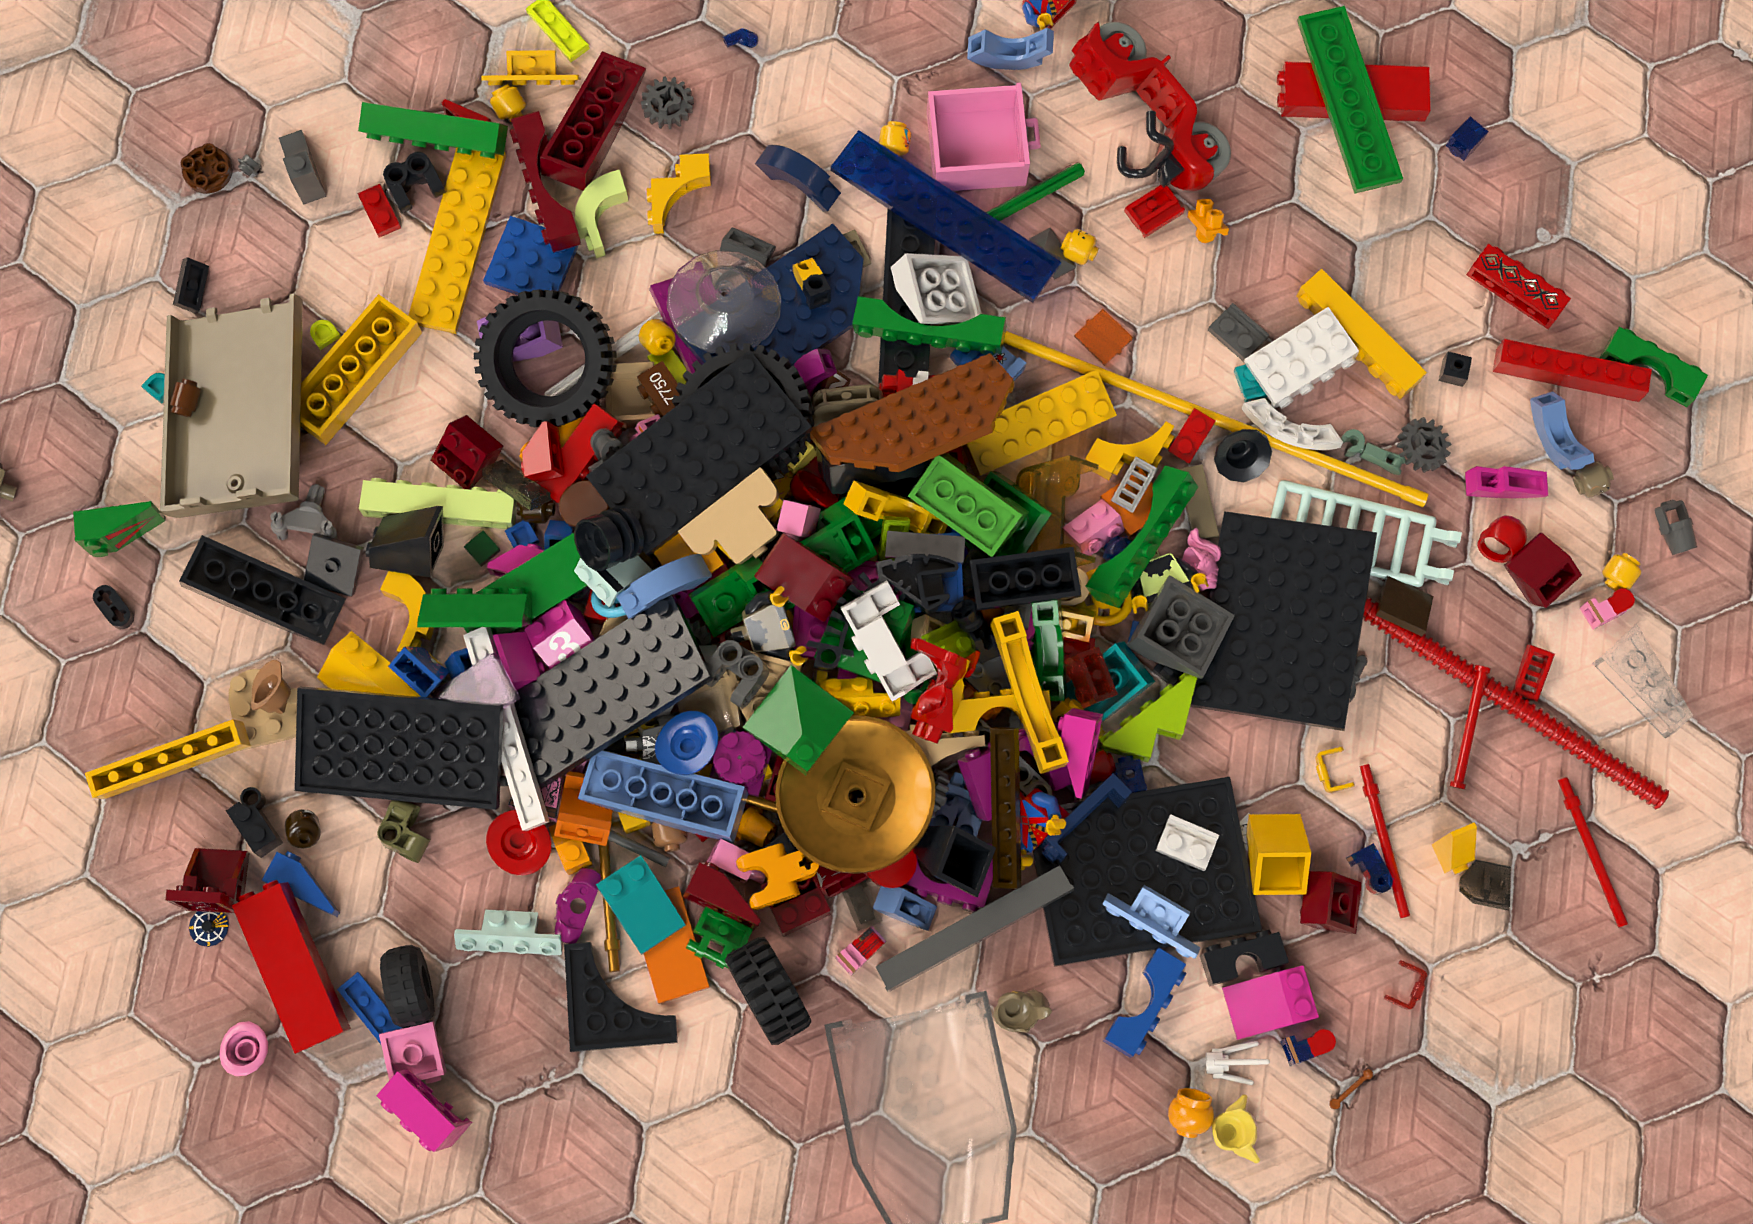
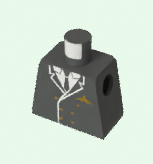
(647, 738)

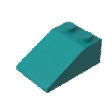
(1128, 678)
(640, 904)

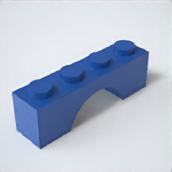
(1129, 1032)

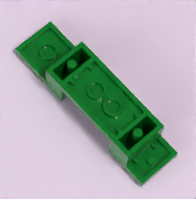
(843, 542)

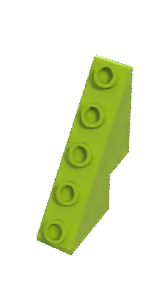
(1163, 717)

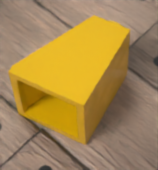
(1278, 854)

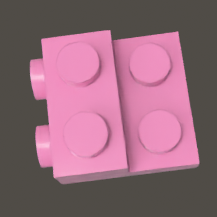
(414, 1050)

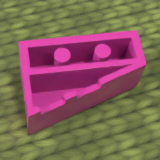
(421, 1111)

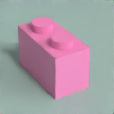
(798, 520)

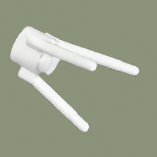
(1217, 1062)

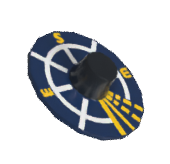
(208, 928)

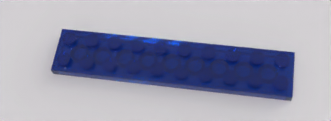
(945, 216)

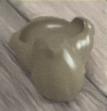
(1021, 1010)

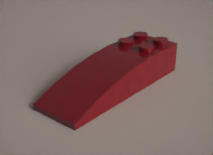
(592, 122)

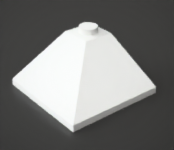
(936, 288)

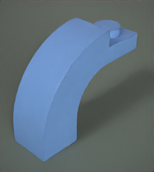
(1010, 53)
(1555, 433)
(662, 582)

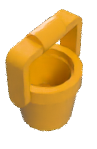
(755, 827)

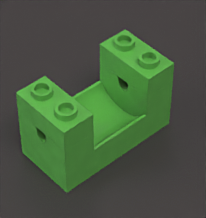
(968, 504)

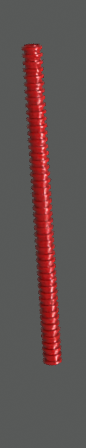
(1524, 710)

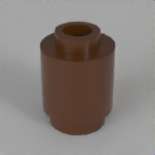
(185, 398)

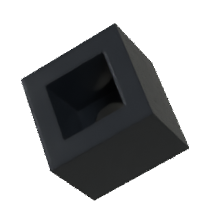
(1450, 373)

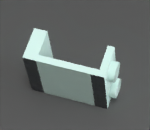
(612, 581)

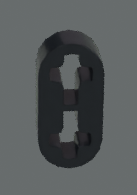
(117, 603)

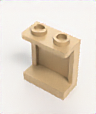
(623, 397)

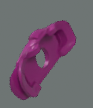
(568, 923)

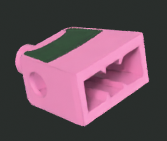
(724, 856)

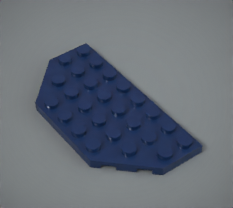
(798, 327)

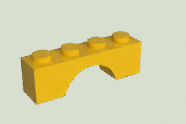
(877, 503)
(973, 708)

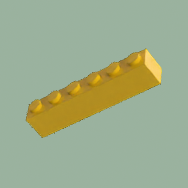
(1375, 346)
(167, 759)

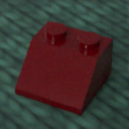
(1331, 902)

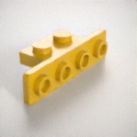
(531, 65)
(860, 698)

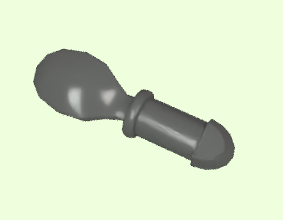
(1361, 662)

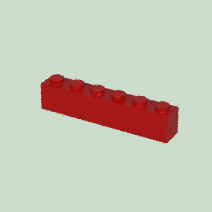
(1572, 370)

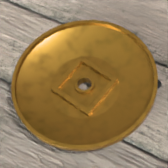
(866, 834)

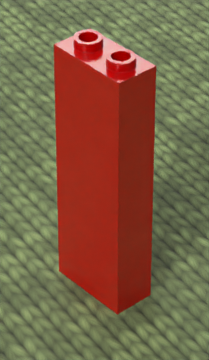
(1399, 90)
(290, 966)

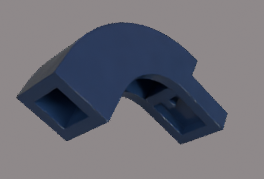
(790, 166)

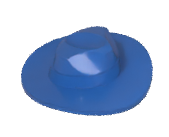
(687, 743)

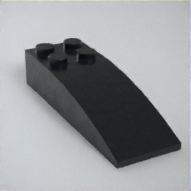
(261, 591)

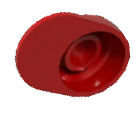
(811, 490)

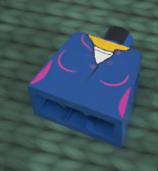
(421, 672)

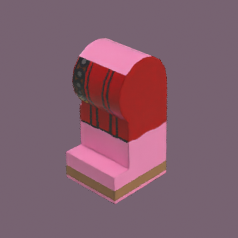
(1604, 612)
(860, 950)

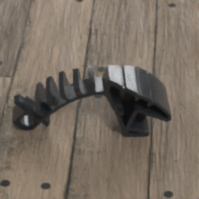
(913, 577)

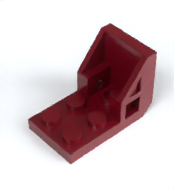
(212, 881)

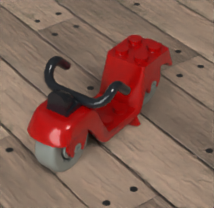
(1115, 63)

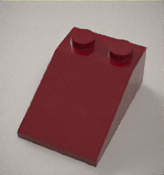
(806, 576)
(715, 891)

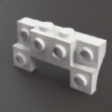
(883, 653)

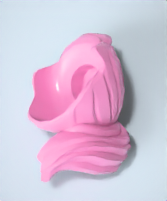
(1203, 557)

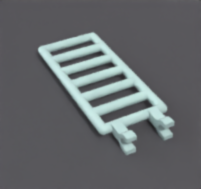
(1431, 533)

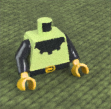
(1156, 574)

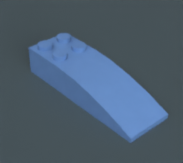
(669, 799)

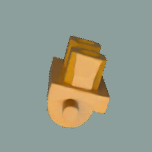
(1207, 220)

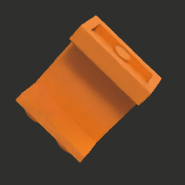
(581, 819)

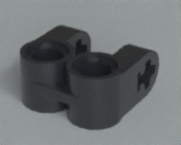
(410, 177)

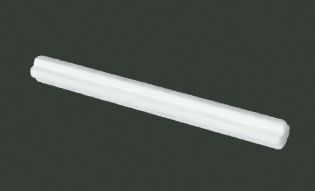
(621, 347)

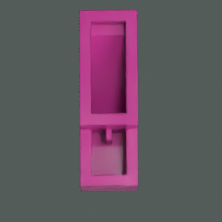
(1506, 483)

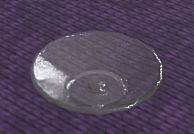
(718, 320)

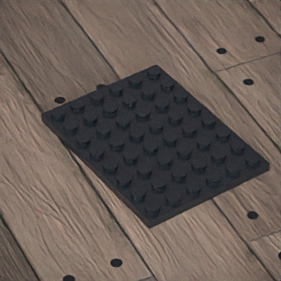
(1295, 621)
(1117, 856)

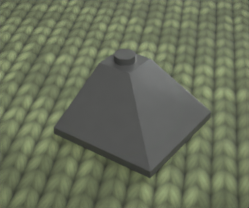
(1181, 629)

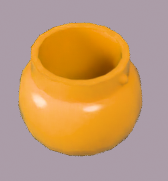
(1191, 1112)

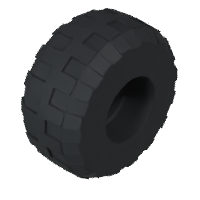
(407, 986)

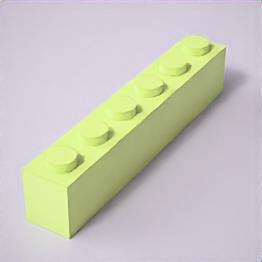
(460, 505)

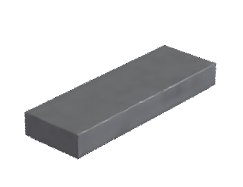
(919, 543)

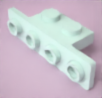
(509, 933)

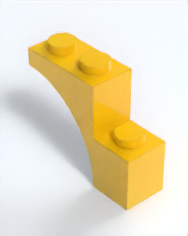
(664, 192)
(1112, 456)

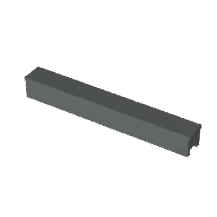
(974, 928)

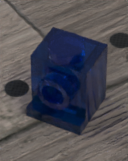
(1126, 763)

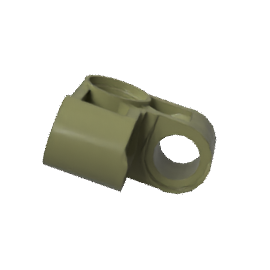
(401, 817)

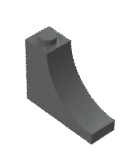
(301, 167)

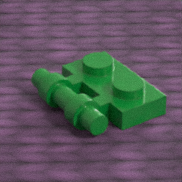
(720, 930)

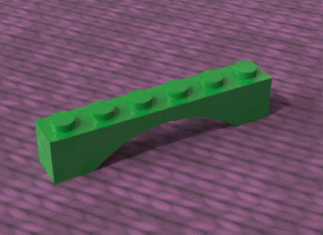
(980, 333)
(1117, 576)

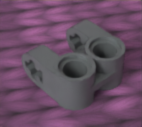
(745, 659)

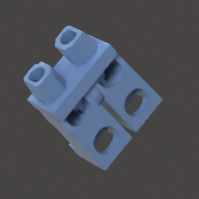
(957, 806)

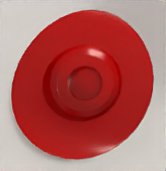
(515, 849)

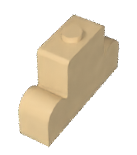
(736, 521)

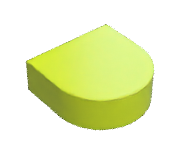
(324, 333)

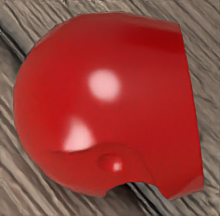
(1507, 531)

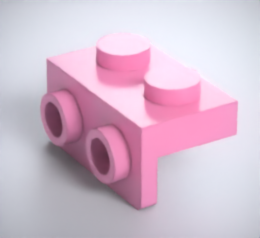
(1094, 527)

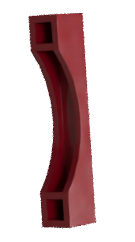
(558, 221)

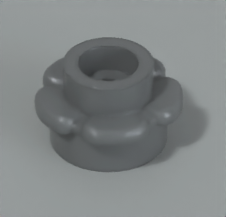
(248, 165)

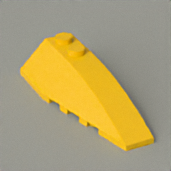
(360, 668)

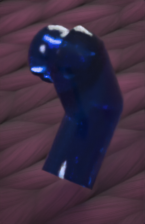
(741, 36)

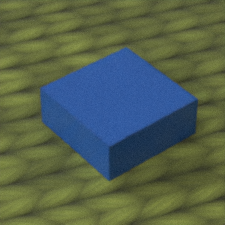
(522, 534)

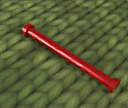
(1467, 739)

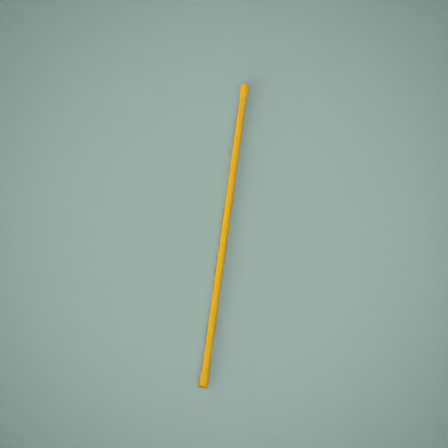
(1404, 492)

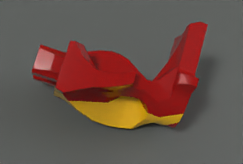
(942, 698)

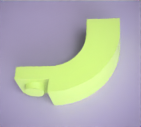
(594, 200)

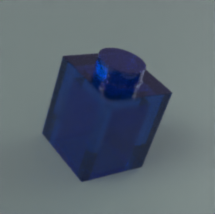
(1466, 138)

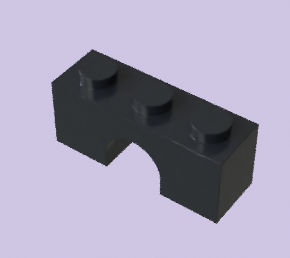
(1265, 949)

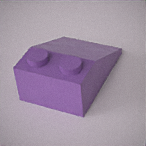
(535, 340)

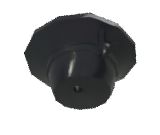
(1243, 455)

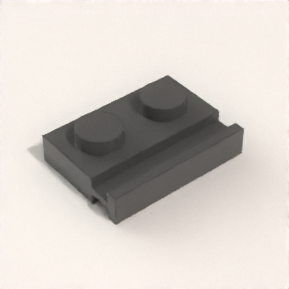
(1238, 332)

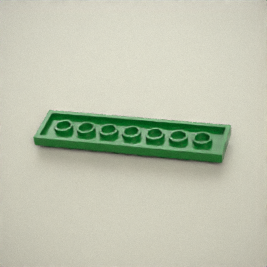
(1349, 99)

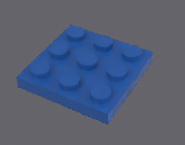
(525, 262)

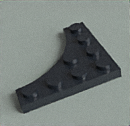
(602, 1019)

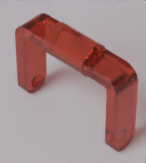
(1417, 991)

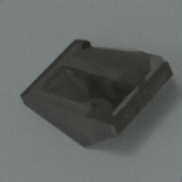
(1487, 884)

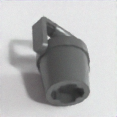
(1680, 534)

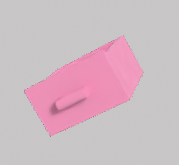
(980, 137)

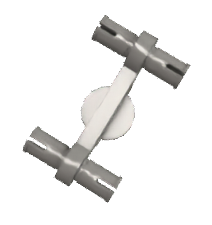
(305, 518)

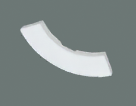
(1303, 436)

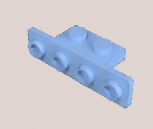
(1157, 916)

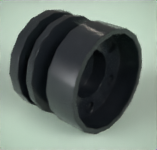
(608, 538)

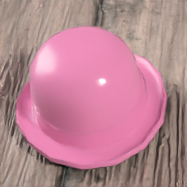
(243, 1049)

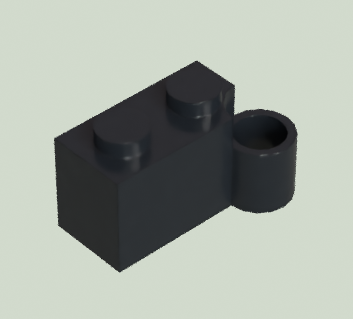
(254, 824)

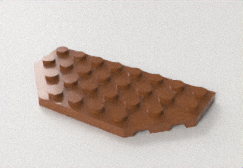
(919, 419)

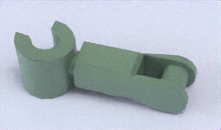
(1372, 452)

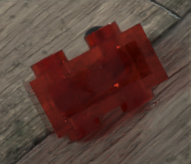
(1090, 677)

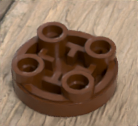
(206, 169)
(579, 502)

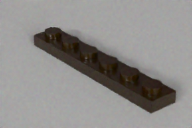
(1005, 807)

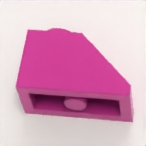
(513, 559)

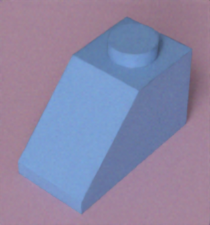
(905, 907)

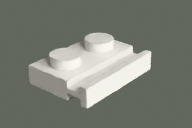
(1187, 842)

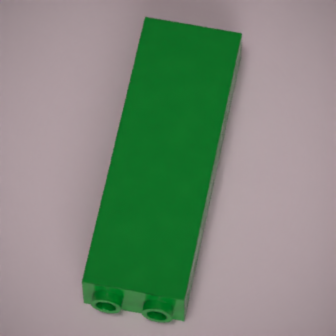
(546, 576)

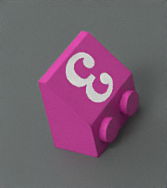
(559, 633)

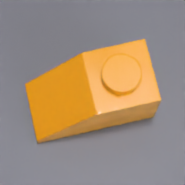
(571, 853)

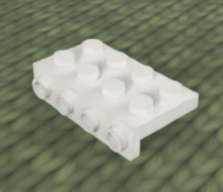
(1302, 358)

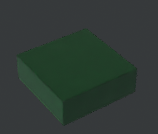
(482, 548)

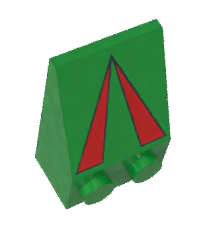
(114, 527)

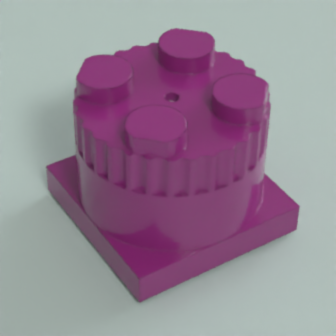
(741, 761)

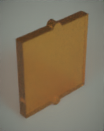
(1103, 337)

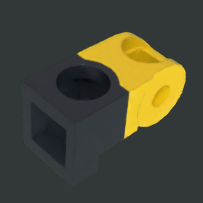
(812, 283)

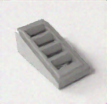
(1126, 480)

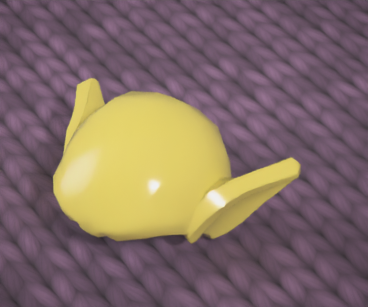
(1236, 1130)

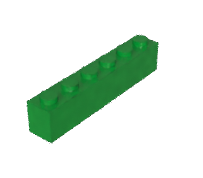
(434, 129)

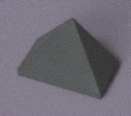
(1049, 242)

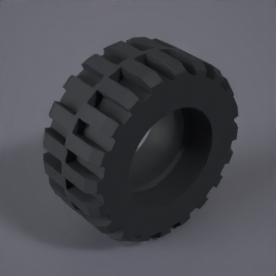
(768, 990)

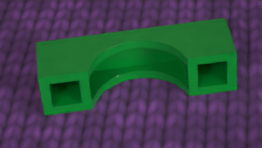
(1680, 379)
(1050, 648)

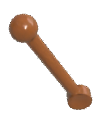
(1335, 1103)

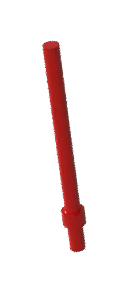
(1371, 791)
(1573, 804)

